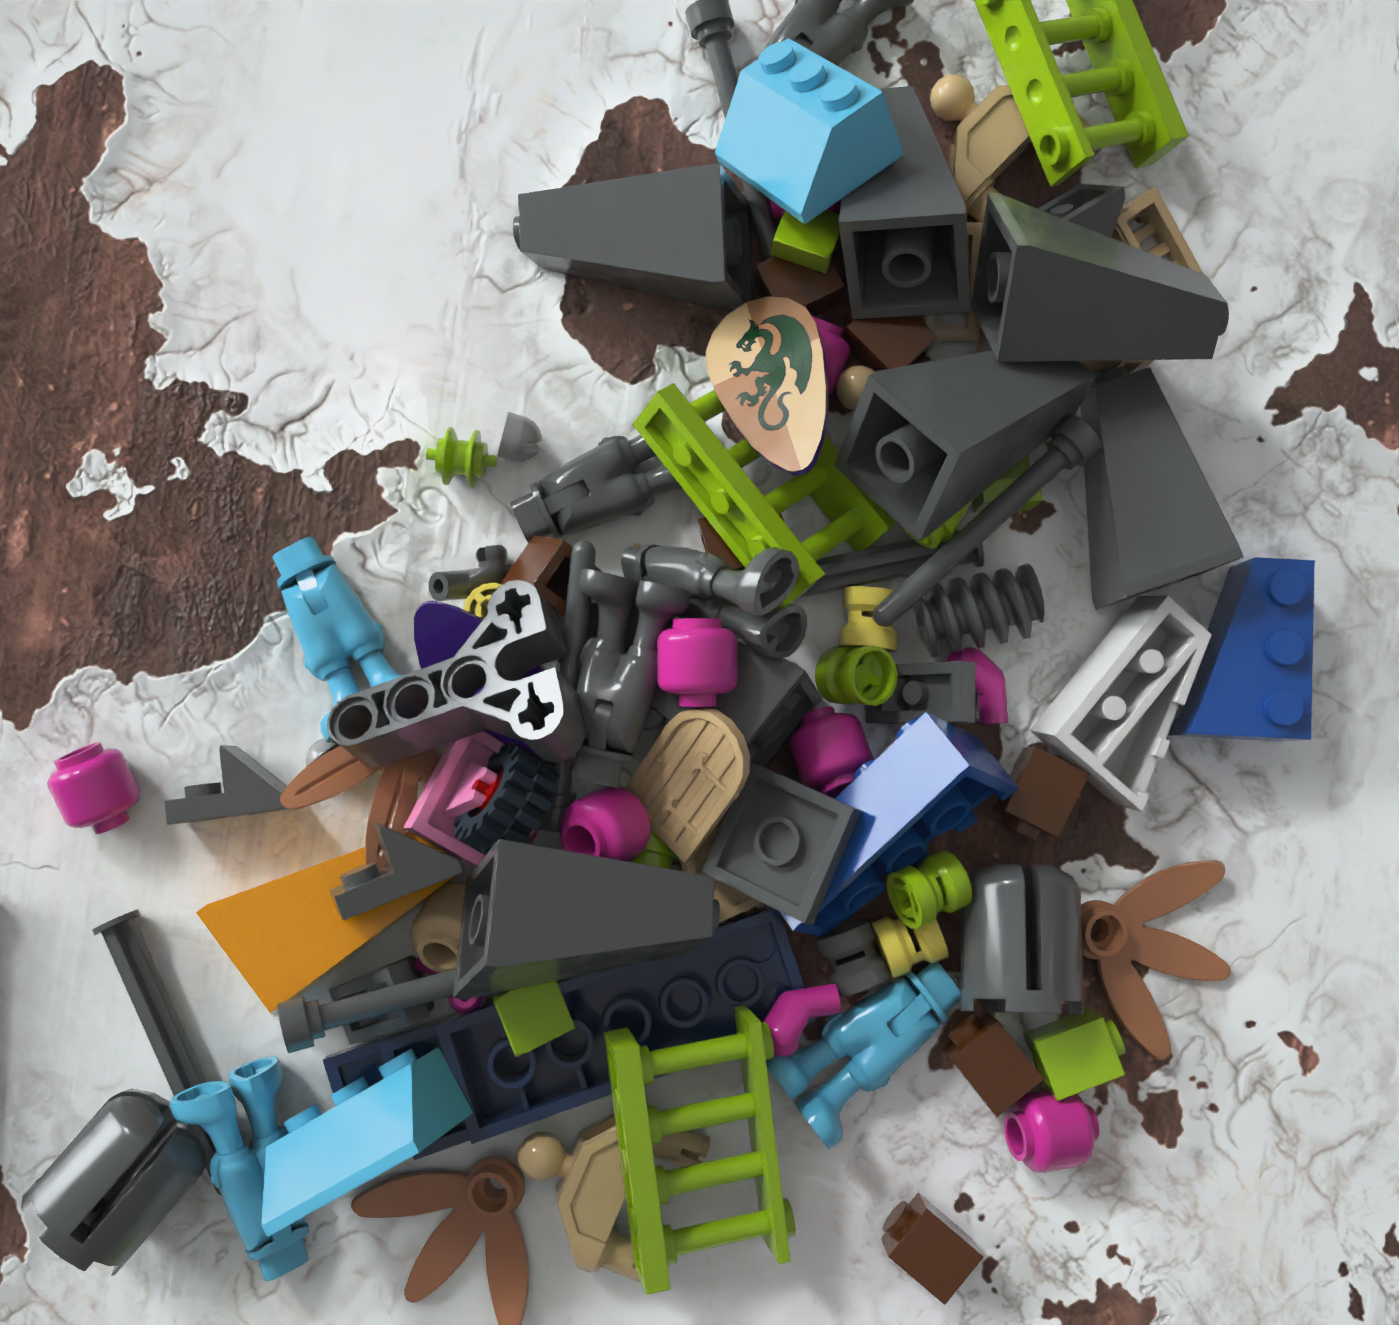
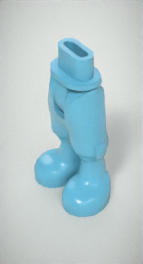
(330, 622)
(878, 1039)
(241, 1170)

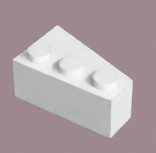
(1125, 698)

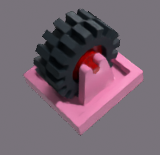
(481, 796)

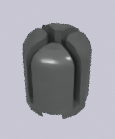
(1022, 940)
(70, 1193)

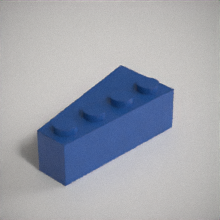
(907, 799)

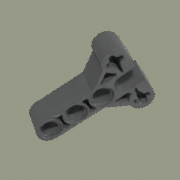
(508, 642)

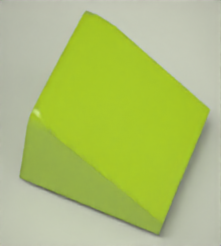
(807, 243)
(533, 1015)

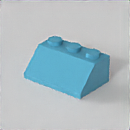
(805, 130)
(359, 1136)

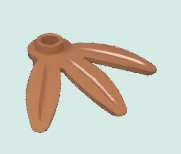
(392, 799)
(1125, 939)
(476, 1210)

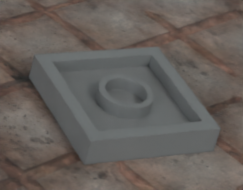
(782, 843)

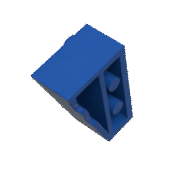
(1258, 657)

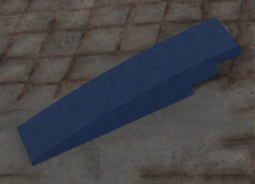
(657, 1000)

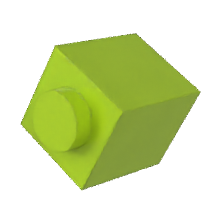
(1076, 1053)

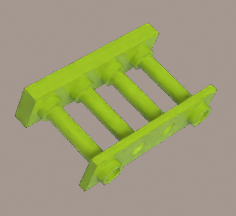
(1122, 70)
(736, 506)
(643, 1126)

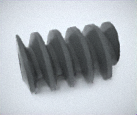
(980, 608)

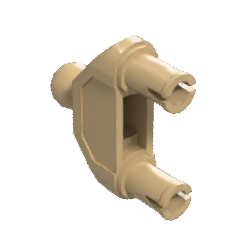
(984, 141)
(593, 1187)

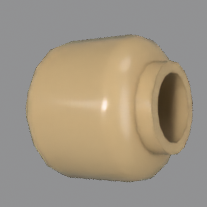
(438, 928)

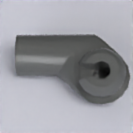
(460, 583)

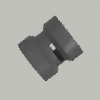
(859, 964)

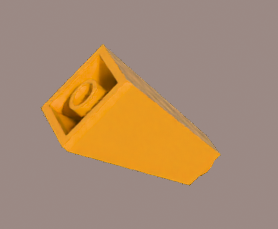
(290, 932)

